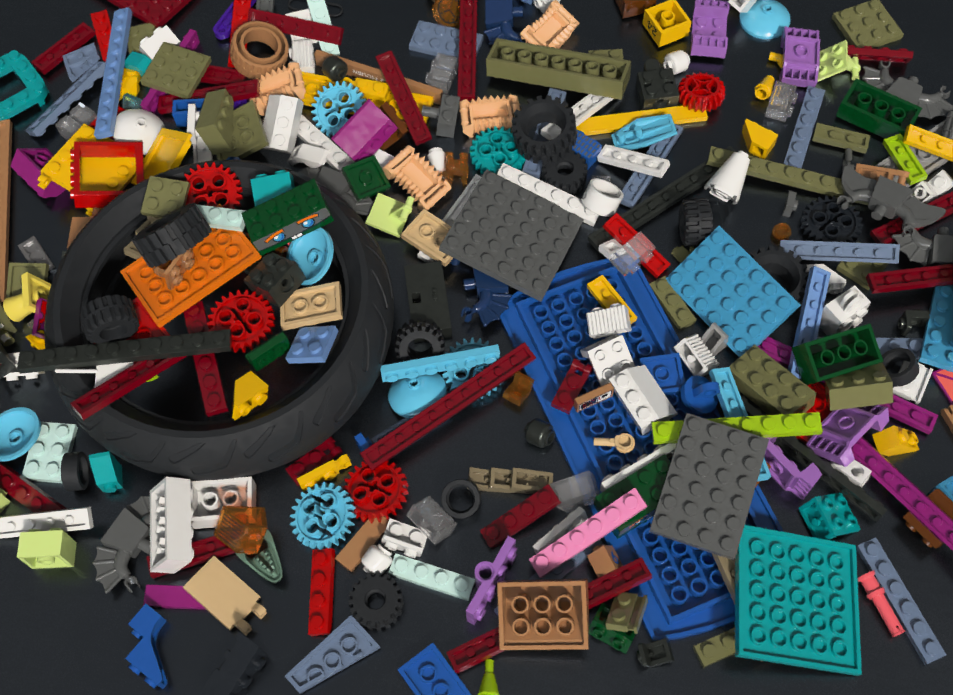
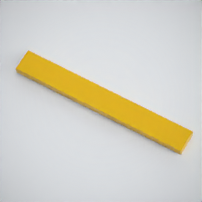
(615, 122)

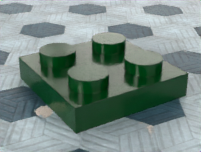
(366, 178)

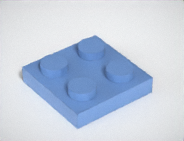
(312, 344)

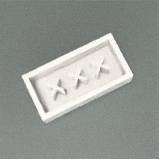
(171, 525)

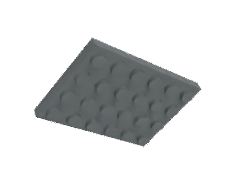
(709, 486)

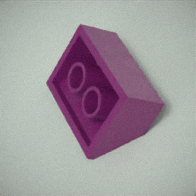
(364, 132)
(28, 165)

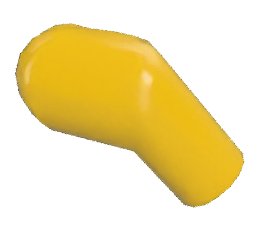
(776, 58)

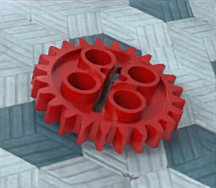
(209, 176)
(256, 310)
(367, 506)

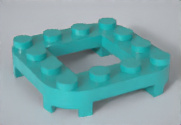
(35, 89)

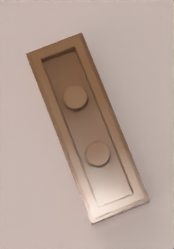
(367, 535)

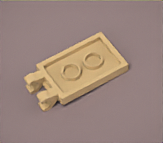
(224, 595)

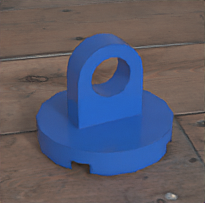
(700, 395)

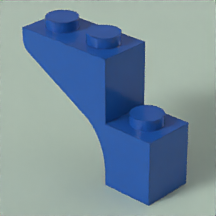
(145, 655)

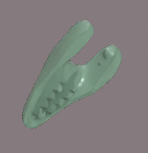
(266, 562)

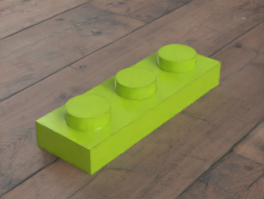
(905, 159)

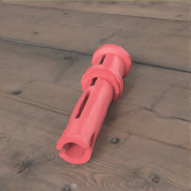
(876, 594)

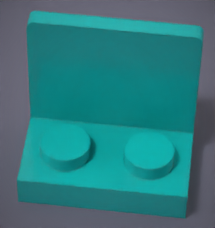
(829, 516)

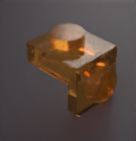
(519, 389)

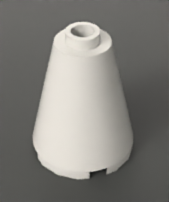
(729, 178)

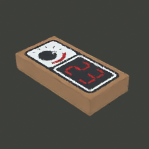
(593, 397)

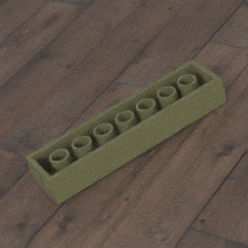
(558, 68)

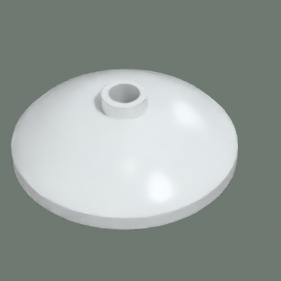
(128, 128)

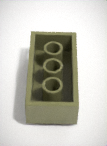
(770, 384)

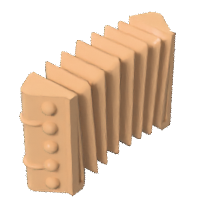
(551, 28)
(283, 82)
(487, 113)
(417, 178)

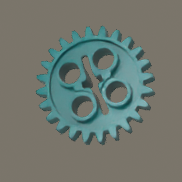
(500, 150)

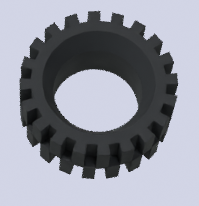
(539, 112)
(171, 235)
(785, 266)

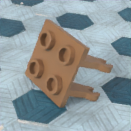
(174, 273)

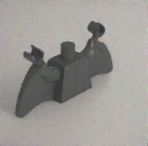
(888, 200)

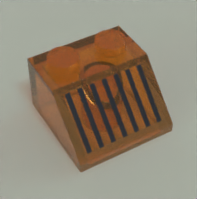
(242, 528)

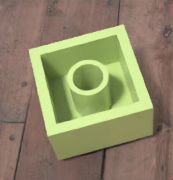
(46, 548)

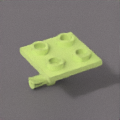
(836, 60)
(389, 214)

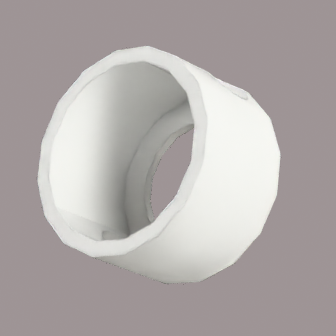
(602, 197)

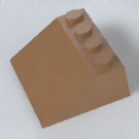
(543, 614)

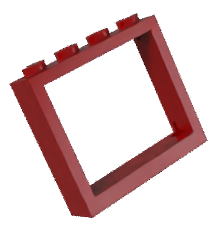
(99, 199)

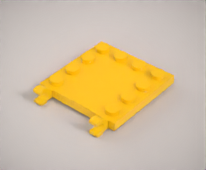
(95, 172)

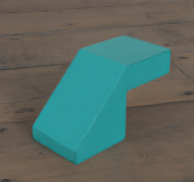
(137, 62)

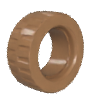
(263, 32)

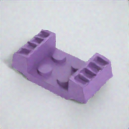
(709, 28)
(800, 57)
(844, 429)
(787, 474)

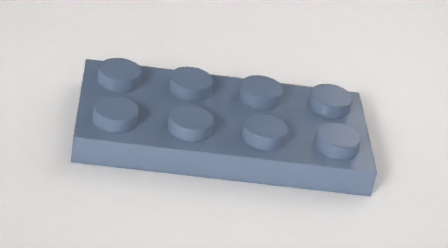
(436, 39)

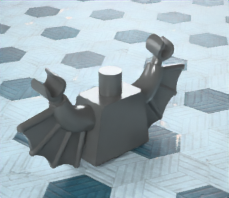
(909, 90)
(337, 183)
(927, 251)
(123, 540)

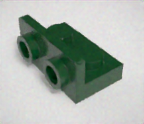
(268, 351)
(617, 639)

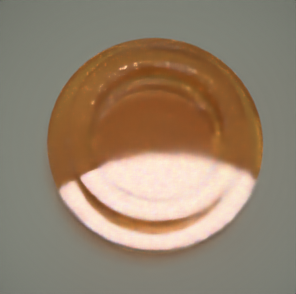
(781, 231)

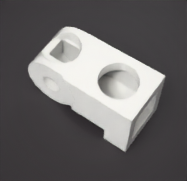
(856, 472)

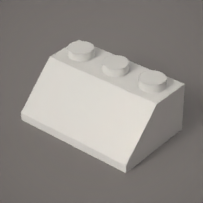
(282, 122)
(642, 397)

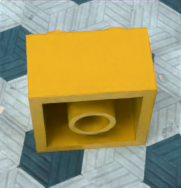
(666, 22)

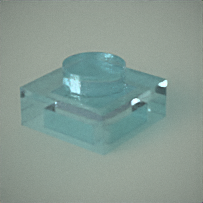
(131, 102)

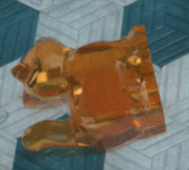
(455, 167)

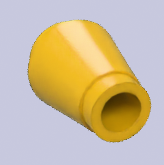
(764, 88)

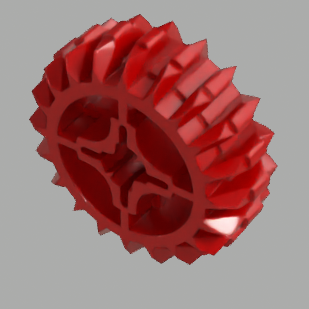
(701, 92)

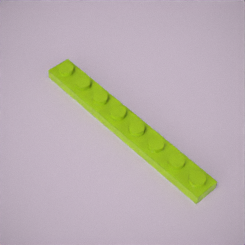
(764, 426)

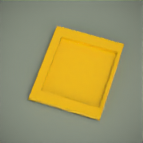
(165, 152)

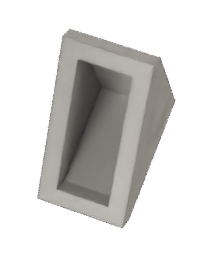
(715, 339)

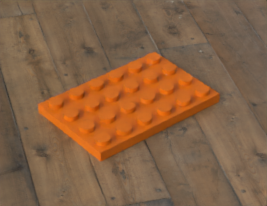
(217, 260)

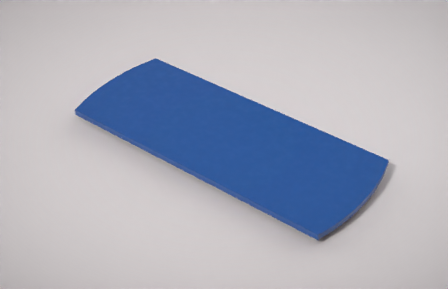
(686, 584)

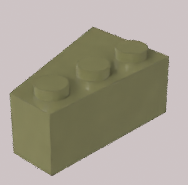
(216, 121)
(859, 388)

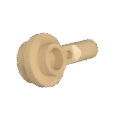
(623, 442)

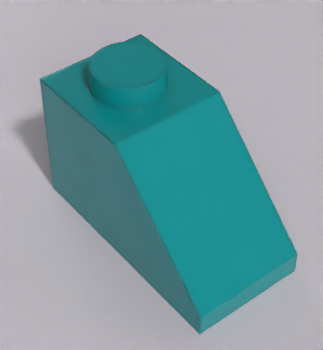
(106, 471)

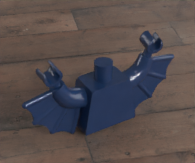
(500, 20)
(491, 293)

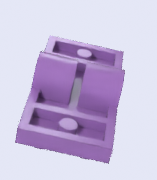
(486, 587)

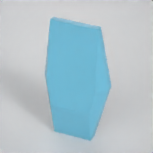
(644, 132)

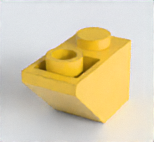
(758, 139)
(247, 394)
(895, 441)

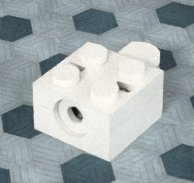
(844, 312)

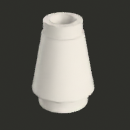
(437, 158)

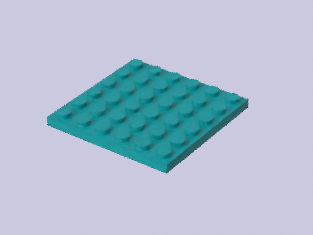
(797, 601)

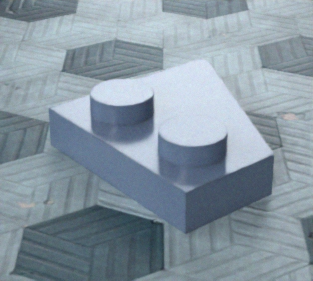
(80, 60)

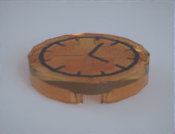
(447, 12)

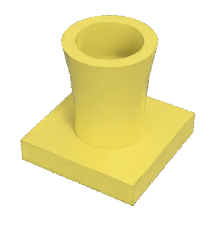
(23, 304)

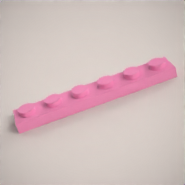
(588, 532)

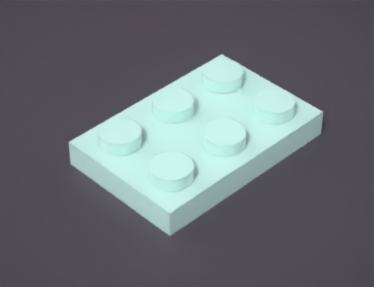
(45, 456)

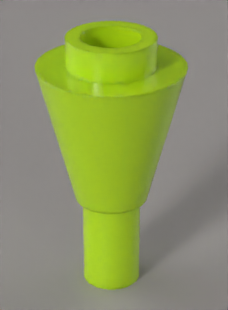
(488, 684)

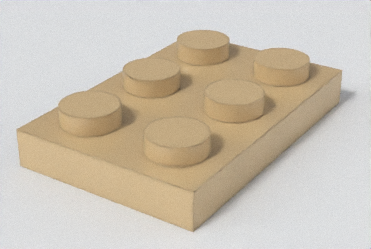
(427, 234)
(312, 306)

